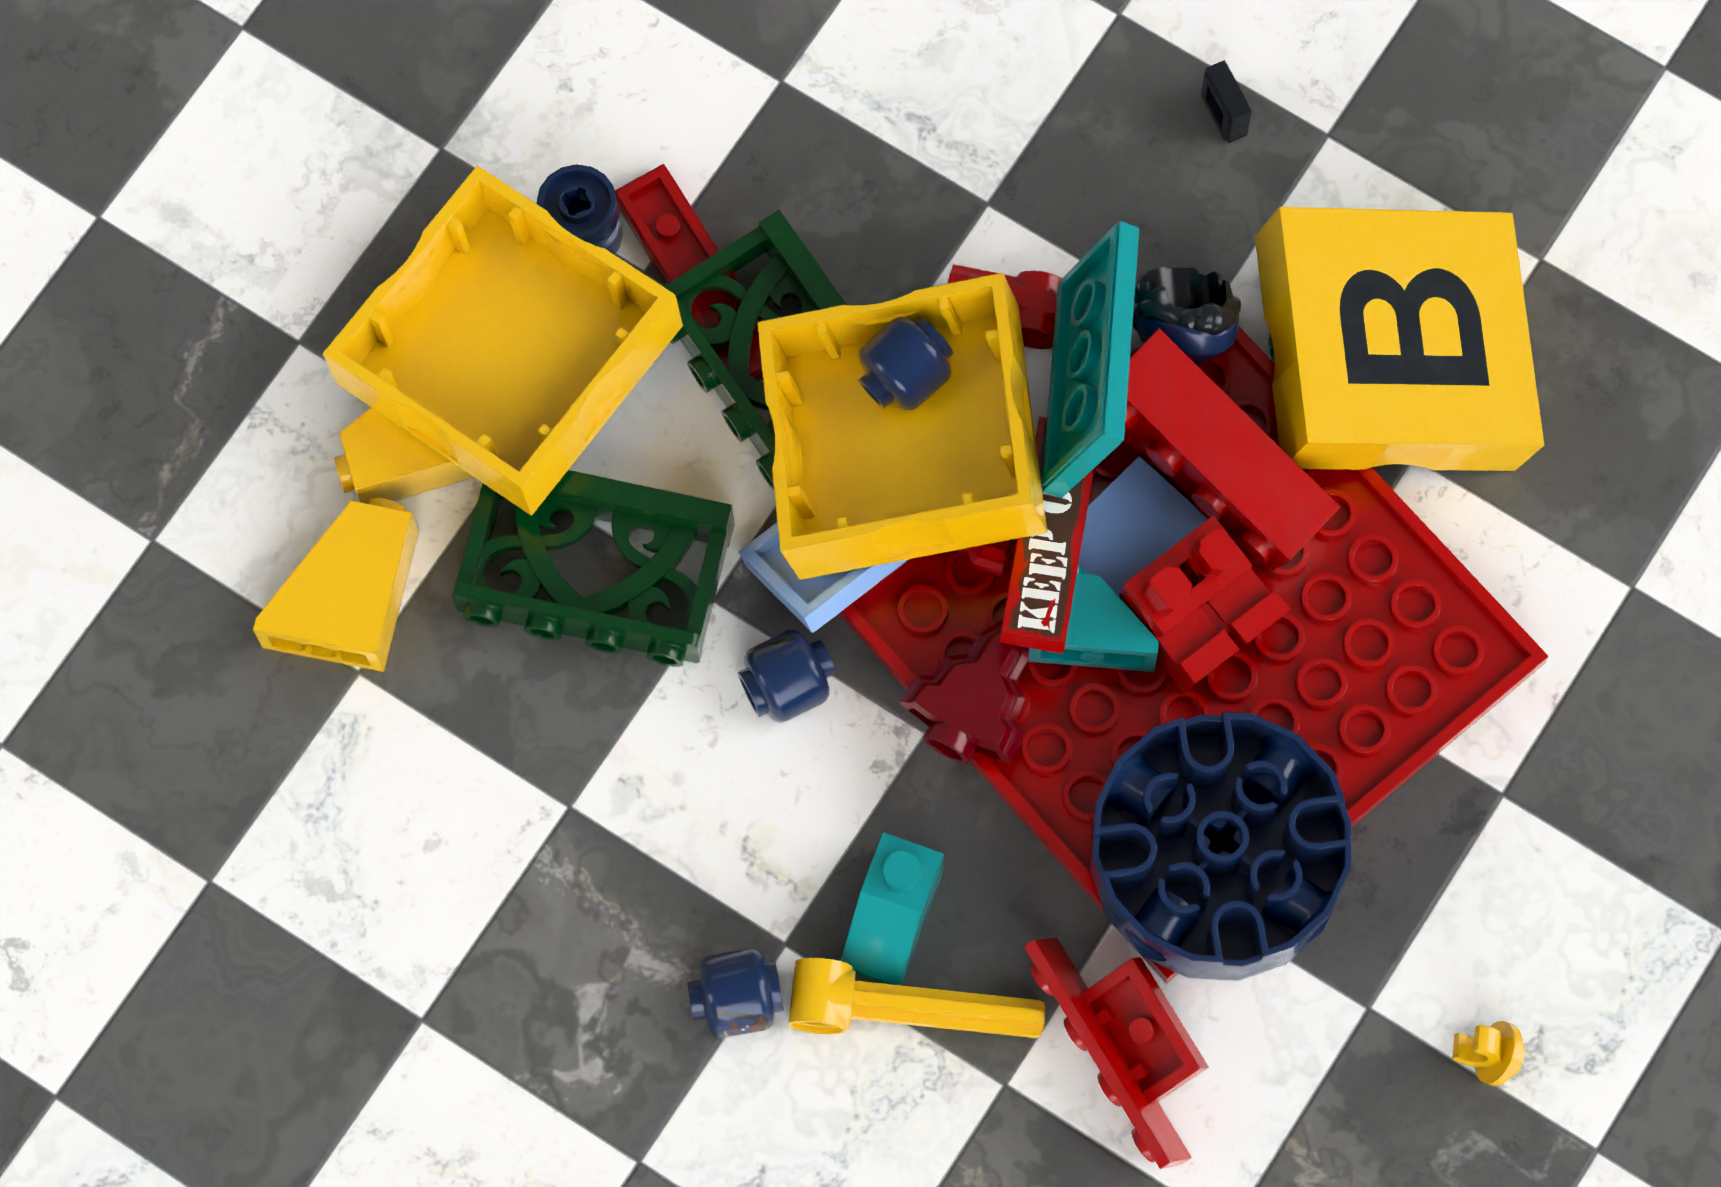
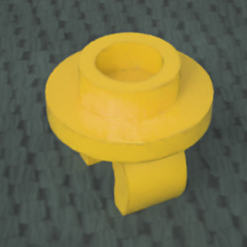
(1493, 1051)

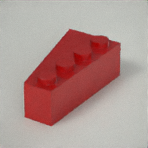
(1219, 455)

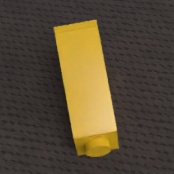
(389, 461)
(346, 589)

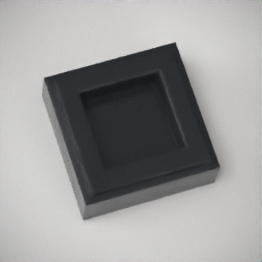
(1225, 102)

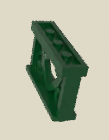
(787, 274)
(628, 506)

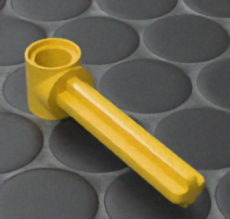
(829, 997)

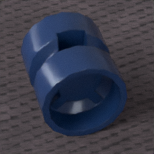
(583, 204)

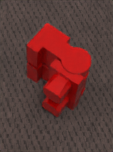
(1171, 595)

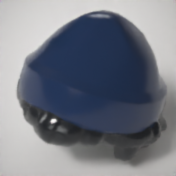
(1189, 308)

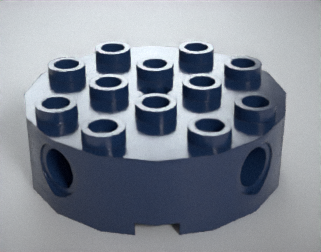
(1209, 783)

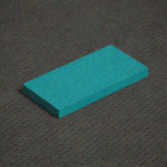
(1090, 360)

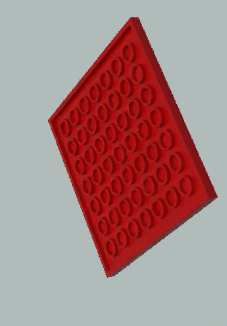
(1370, 666)

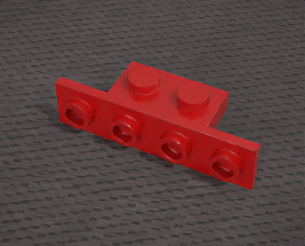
(1131, 1039)

